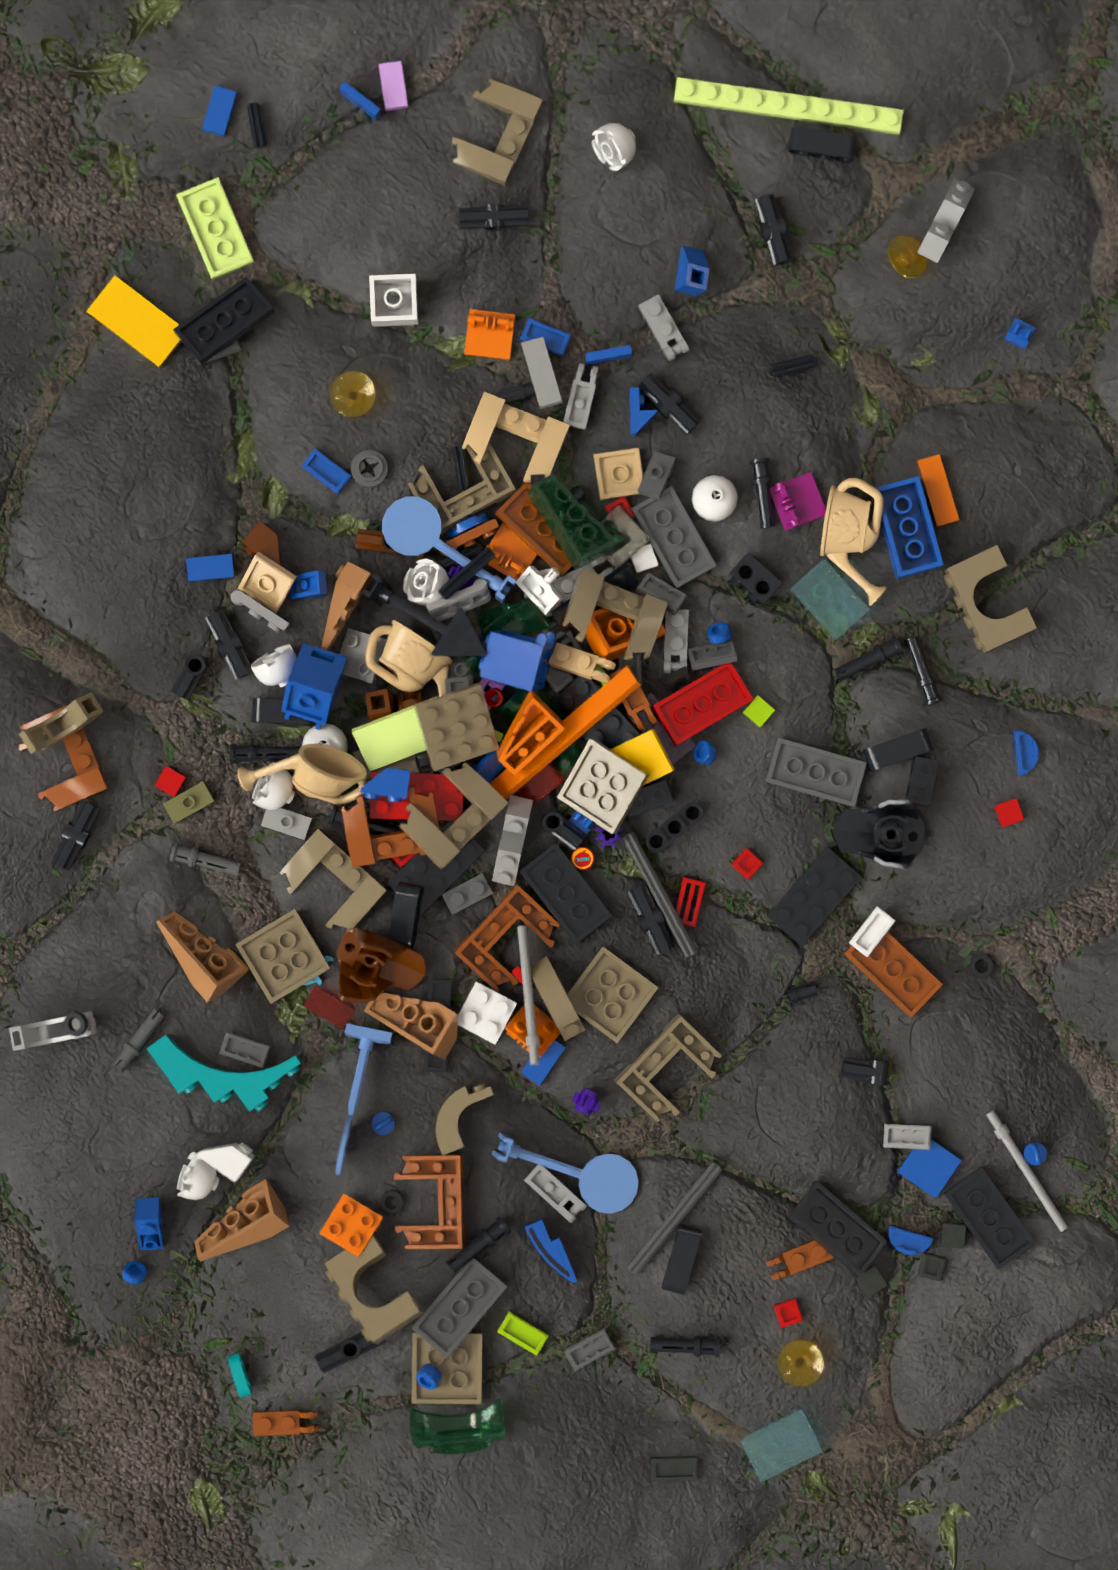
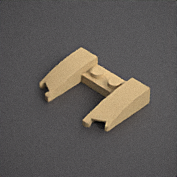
(494, 413)

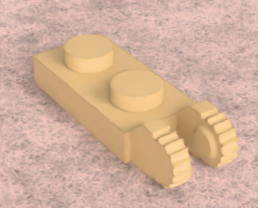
(580, 663)

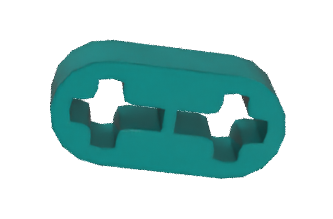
(239, 1375)

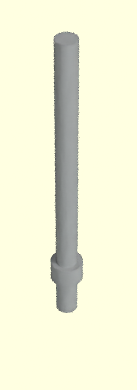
(532, 1039)
(1002, 1132)

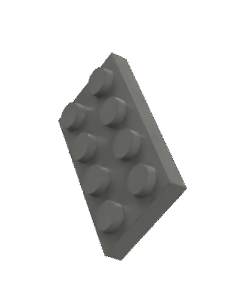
(674, 537)
(816, 772)
(459, 1308)

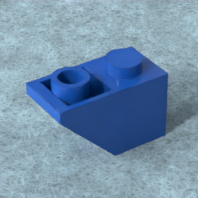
(692, 271)
(389, 783)
(149, 1223)

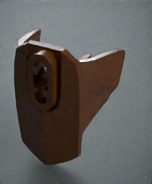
(375, 966)

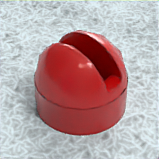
(490, 693)

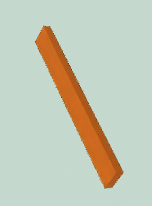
(575, 726)

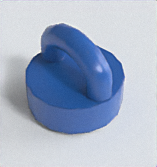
(719, 633)
(704, 752)
(383, 1123)
(1034, 1153)
(134, 1272)
(428, 1376)

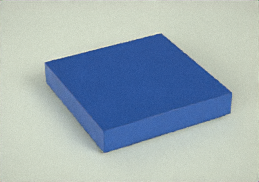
(929, 1168)

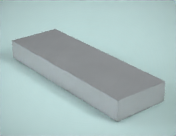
(541, 372)

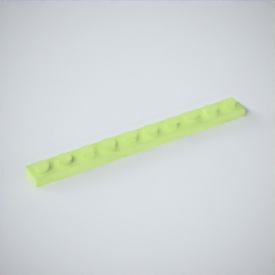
(788, 106)

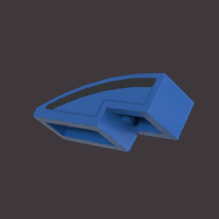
(550, 1249)

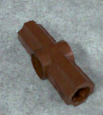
(374, 541)

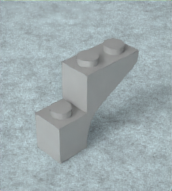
(946, 220)
(512, 840)
(47, 1032)

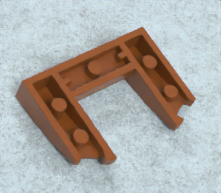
(89, 774)
(366, 848)
(475, 947)
(450, 1230)

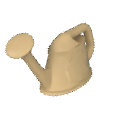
(849, 529)
(408, 658)
(319, 773)

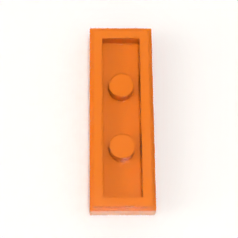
(937, 490)

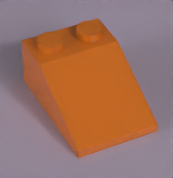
(610, 633)

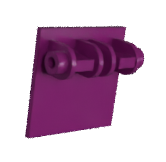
(797, 501)

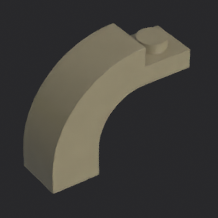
(63, 724)
(556, 999)
(447, 1120)

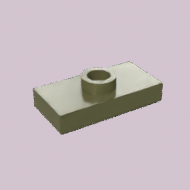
(188, 802)

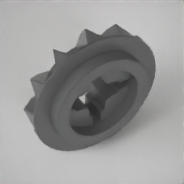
(358, 466)

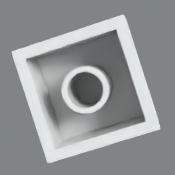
(393, 300)
(485, 1012)

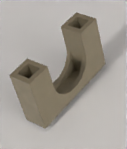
(988, 632)
(377, 1322)

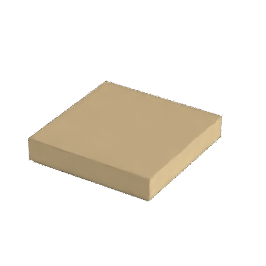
(618, 473)
(267, 582)

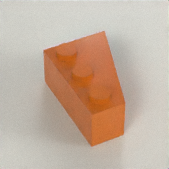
(529, 733)

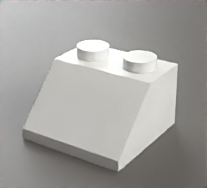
(228, 1159)

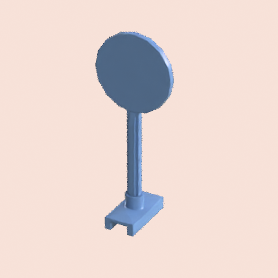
(414, 527)
(367, 1038)
(605, 1182)

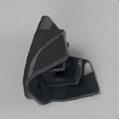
(865, 832)

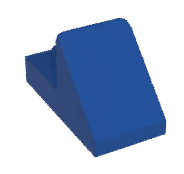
(638, 417)
(309, 585)

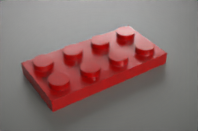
(702, 703)
(447, 798)

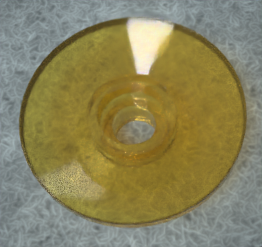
(904, 256)
(352, 382)
(800, 1375)

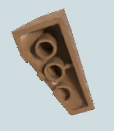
(346, 595)
(204, 962)
(420, 1021)
(250, 1221)

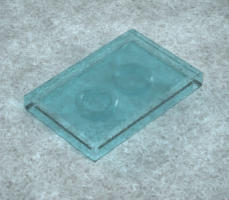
(829, 599)
(781, 1445)

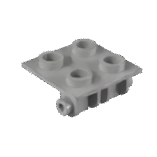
(354, 649)

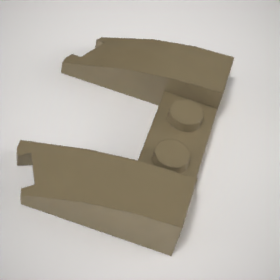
(499, 164)
(493, 489)
(593, 591)
(445, 846)
(322, 849)
(675, 1036)

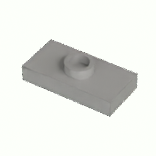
(287, 822)
(907, 1137)

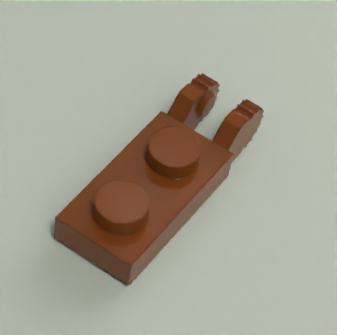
(468, 538)
(636, 702)
(799, 1259)
(282, 1422)

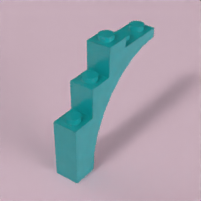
(185, 1071)

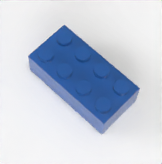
(908, 529)

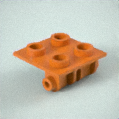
(489, 334)
(511, 553)
(545, 1028)
(351, 1225)

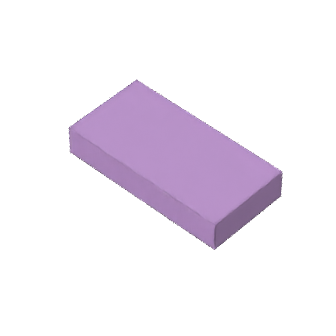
(393, 85)

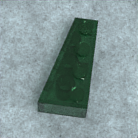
(571, 524)

